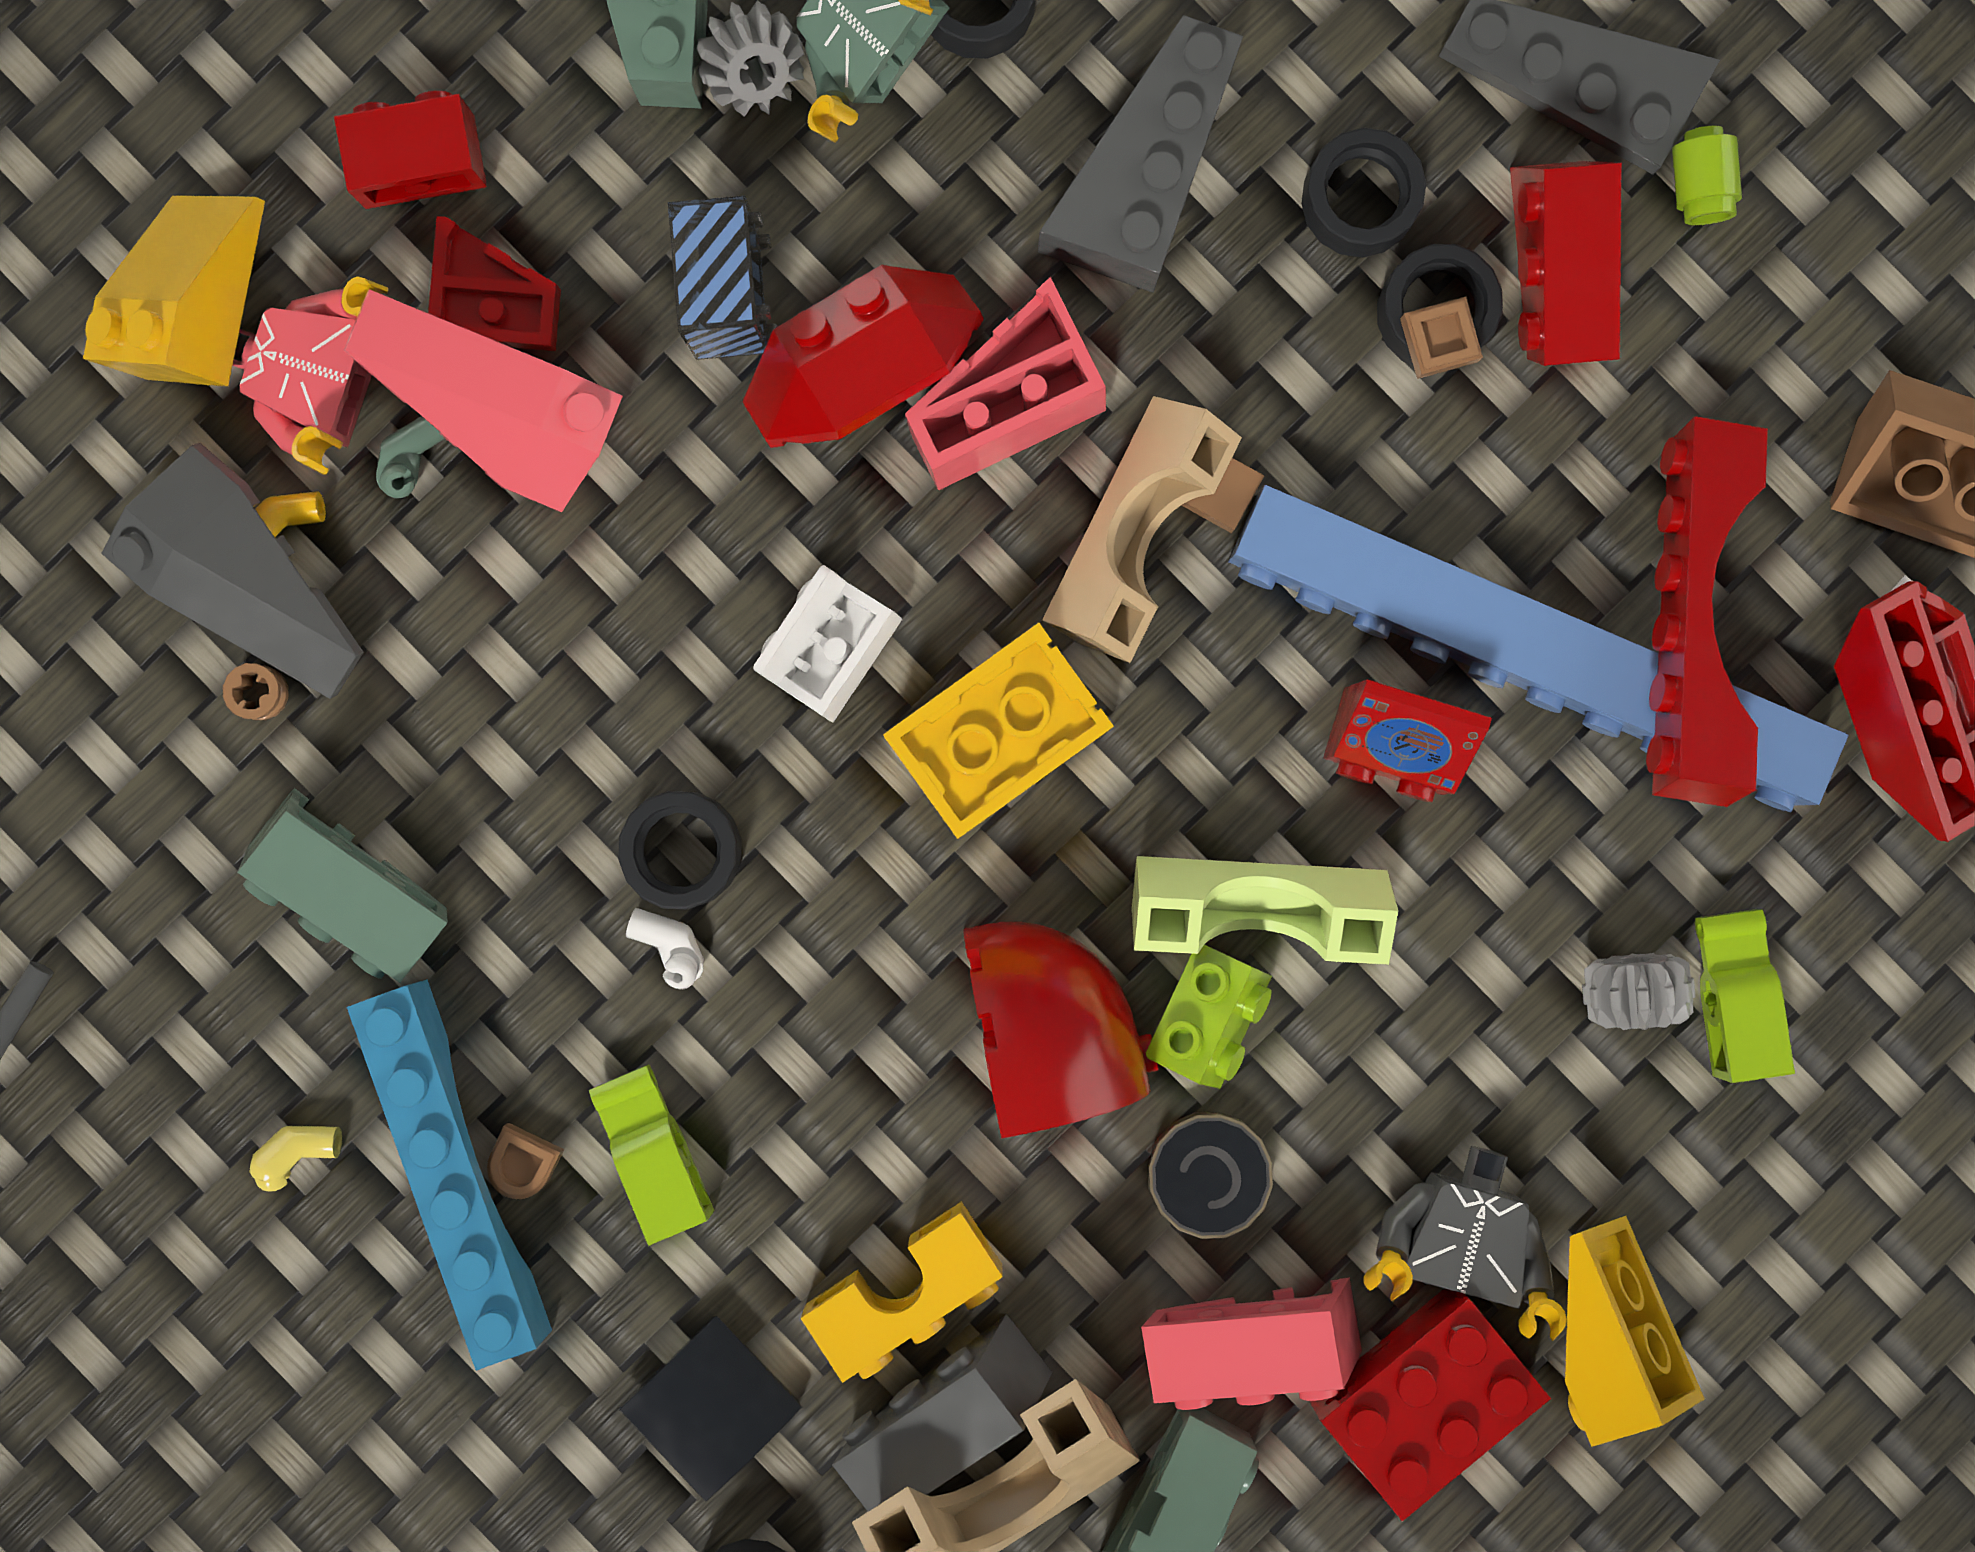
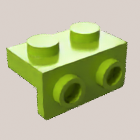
(1210, 1017)

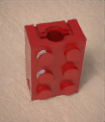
(1430, 1401)

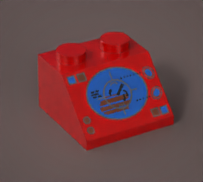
(1404, 739)

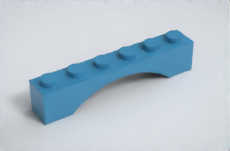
(475, 1254)

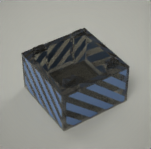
(719, 277)

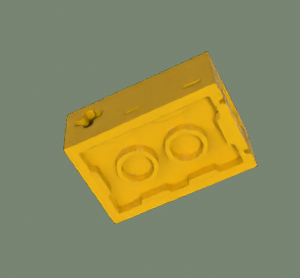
(998, 730)

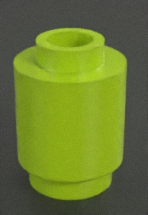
(1707, 175)

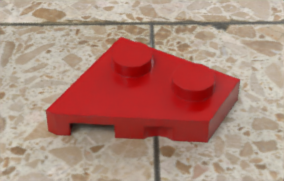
(490, 291)

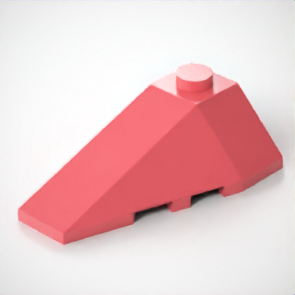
(506, 410)

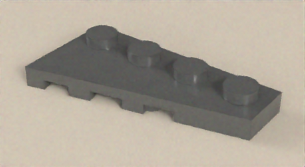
(1588, 78)

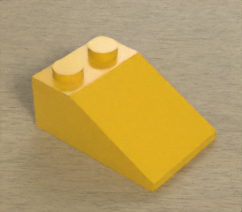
(179, 293)
(1620, 1342)

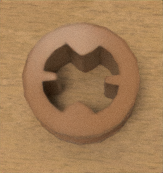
(241, 679)

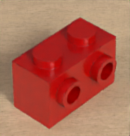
(410, 149)

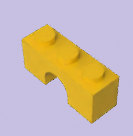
(861, 1328)

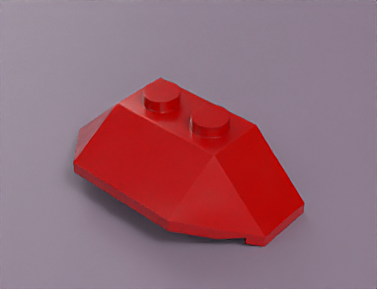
(859, 354)
(1913, 704)

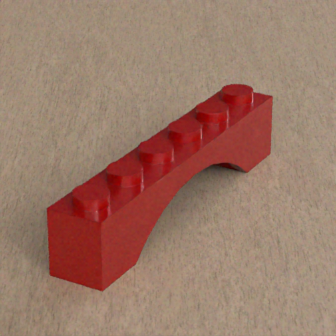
(1702, 731)

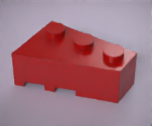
(1569, 260)

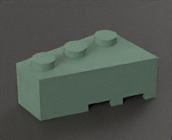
(1188, 1487)

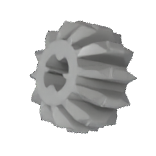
(739, 39)
(1638, 991)

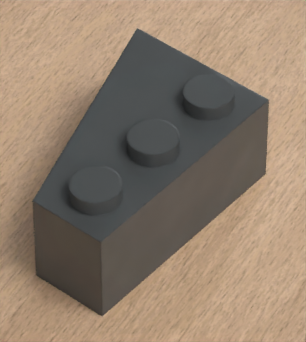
(946, 1418)

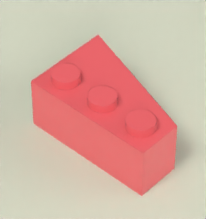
(1009, 394)
(1253, 1348)

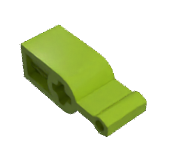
(1742, 999)
(651, 1156)

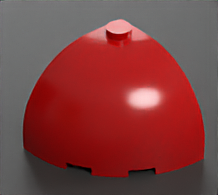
(1052, 1028)

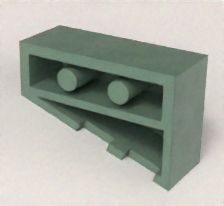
(661, 49)
(341, 890)

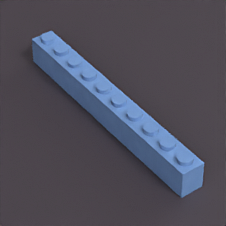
(1502, 636)

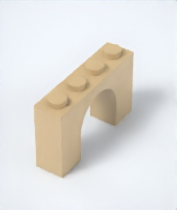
(1071, 1454)

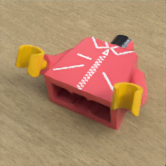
(301, 376)

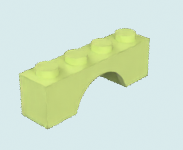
(1331, 909)

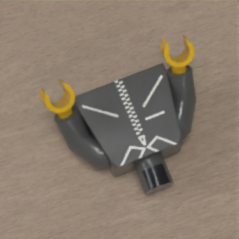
(1469, 1242)

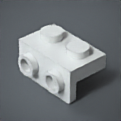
(826, 643)

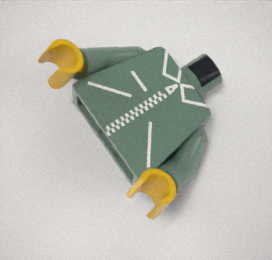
(860, 52)

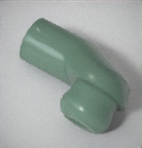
(401, 457)

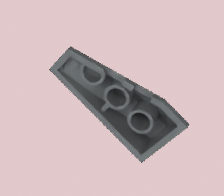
(214, 560)

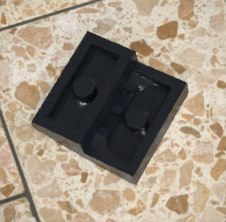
(710, 1408)

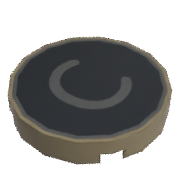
(1210, 1175)

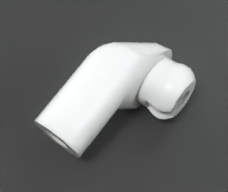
(675, 945)

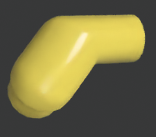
(284, 1149)

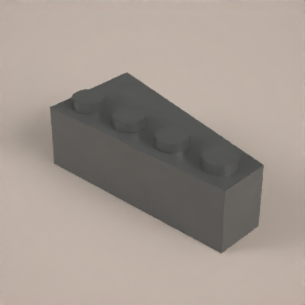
(1137, 179)

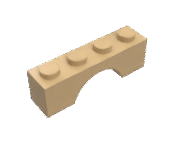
(1170, 460)

